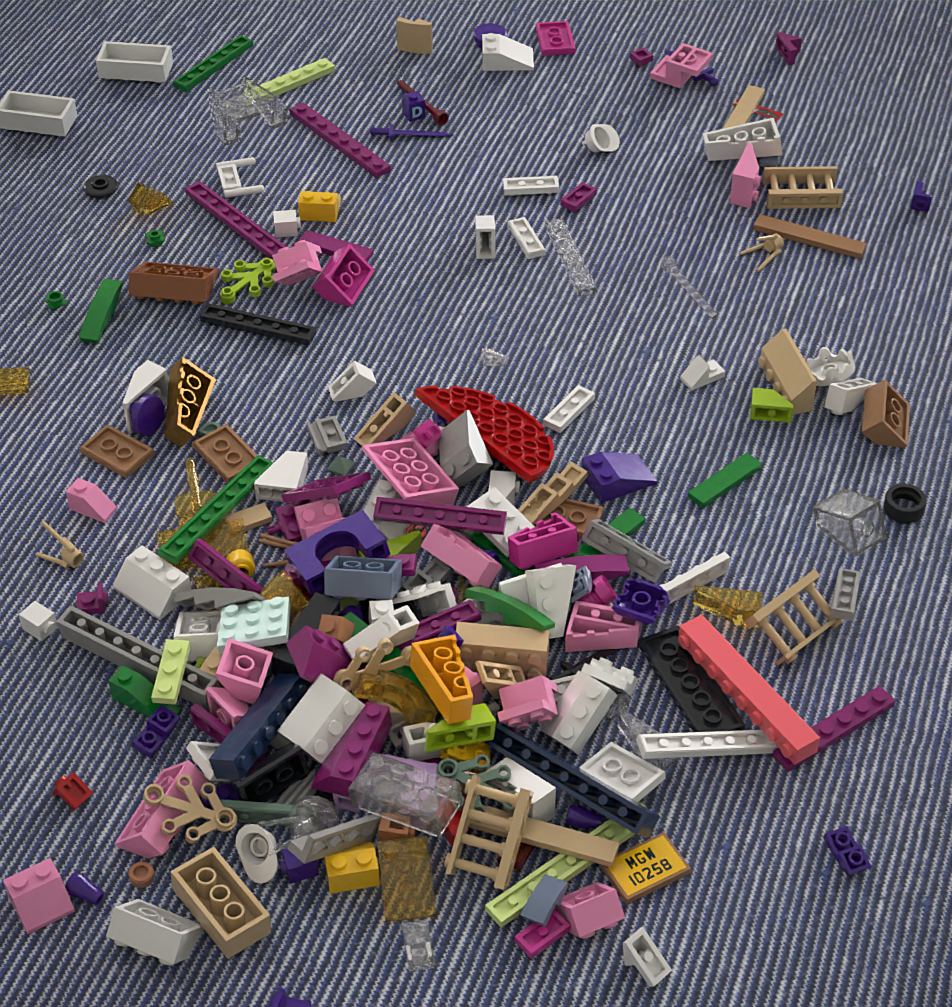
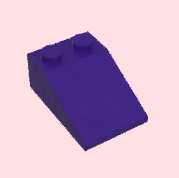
(616, 474)

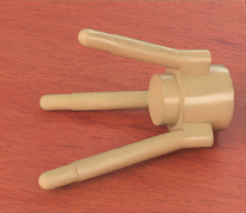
(772, 243)
(70, 554)

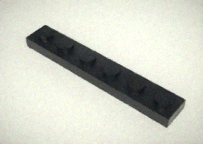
(258, 324)

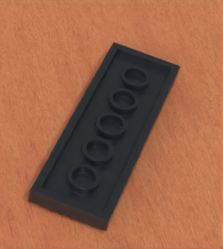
(689, 685)

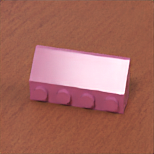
(143, 830)

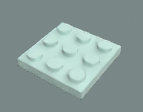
(255, 623)

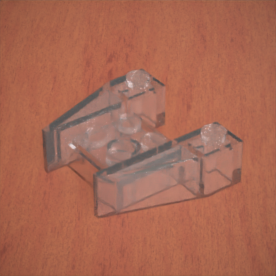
(243, 103)

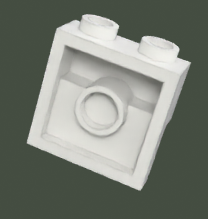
(617, 679)

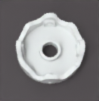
(833, 369)

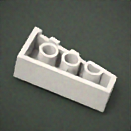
(732, 141)

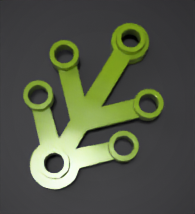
(265, 266)

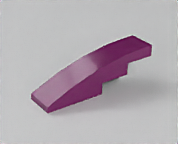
(607, 565)

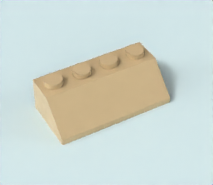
(788, 372)

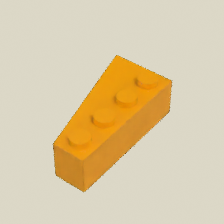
(443, 676)

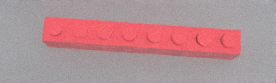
(748, 689)

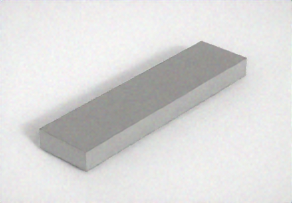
(845, 594)

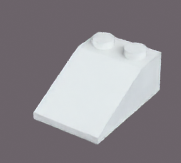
(505, 54)
(147, 379)
(201, 630)

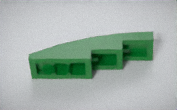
(100, 310)
(514, 610)

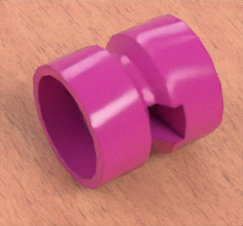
(601, 592)

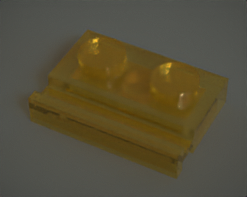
(14, 380)

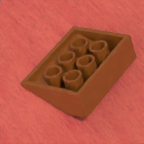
(172, 282)

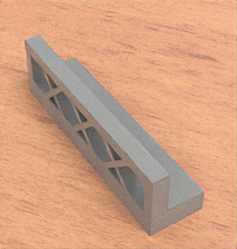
(613, 542)
(334, 839)

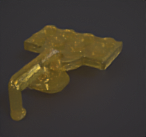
(223, 538)

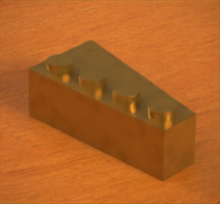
(186, 400)

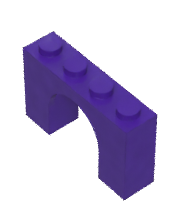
(352, 531)

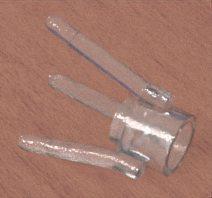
(304, 827)

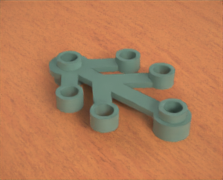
(459, 775)

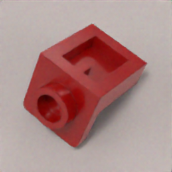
(72, 790)

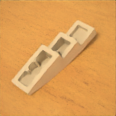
(553, 493)

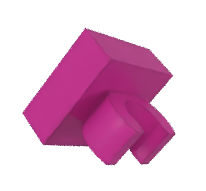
(427, 433)

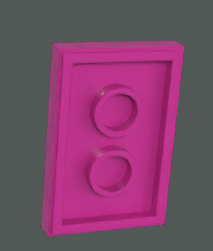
(555, 38)

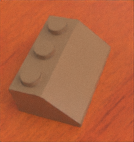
(885, 416)

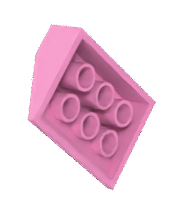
(412, 471)

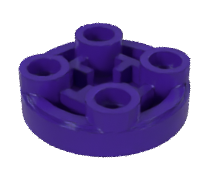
(486, 29)
(147, 415)

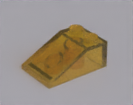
(406, 879)

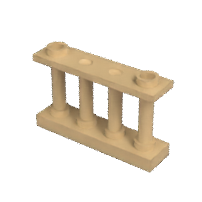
(802, 198)
(777, 608)
(513, 825)

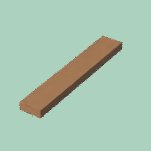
(810, 236)

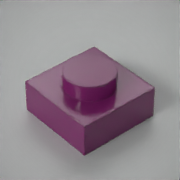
(641, 56)

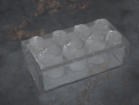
(406, 794)

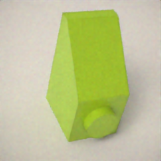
(770, 406)

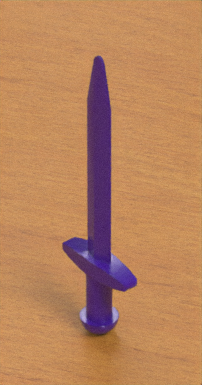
(705, 74)
(390, 131)

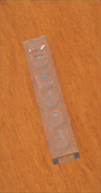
(571, 257)

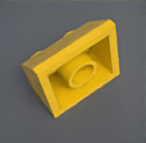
(318, 206)
(352, 868)

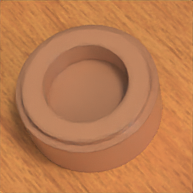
(141, 874)

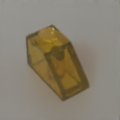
(148, 199)

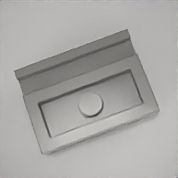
(327, 435)

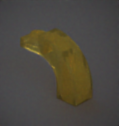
(398, 692)

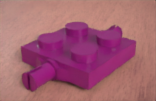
(287, 523)

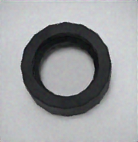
(909, 492)

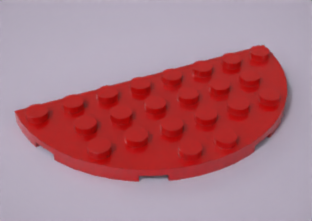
(505, 428)

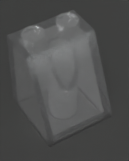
(851, 520)

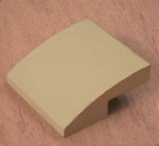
(414, 36)

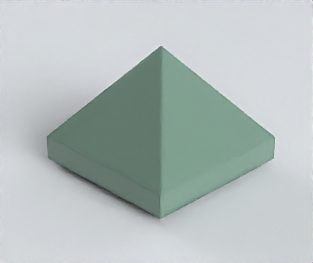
(341, 466)

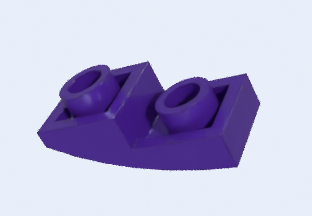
(156, 732)
(846, 851)

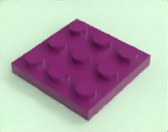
(326, 487)

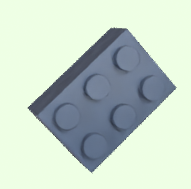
(363, 578)

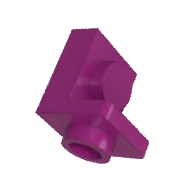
(94, 601)

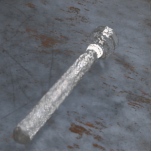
(670, 266)

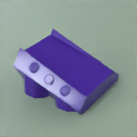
(641, 601)

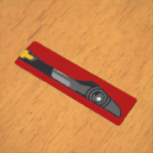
(764, 111)

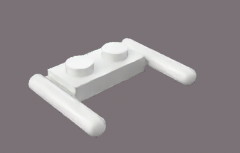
(230, 180)

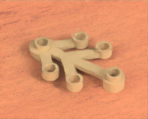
(373, 665)
(193, 810)

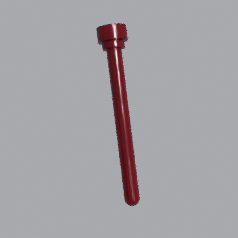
(439, 116)

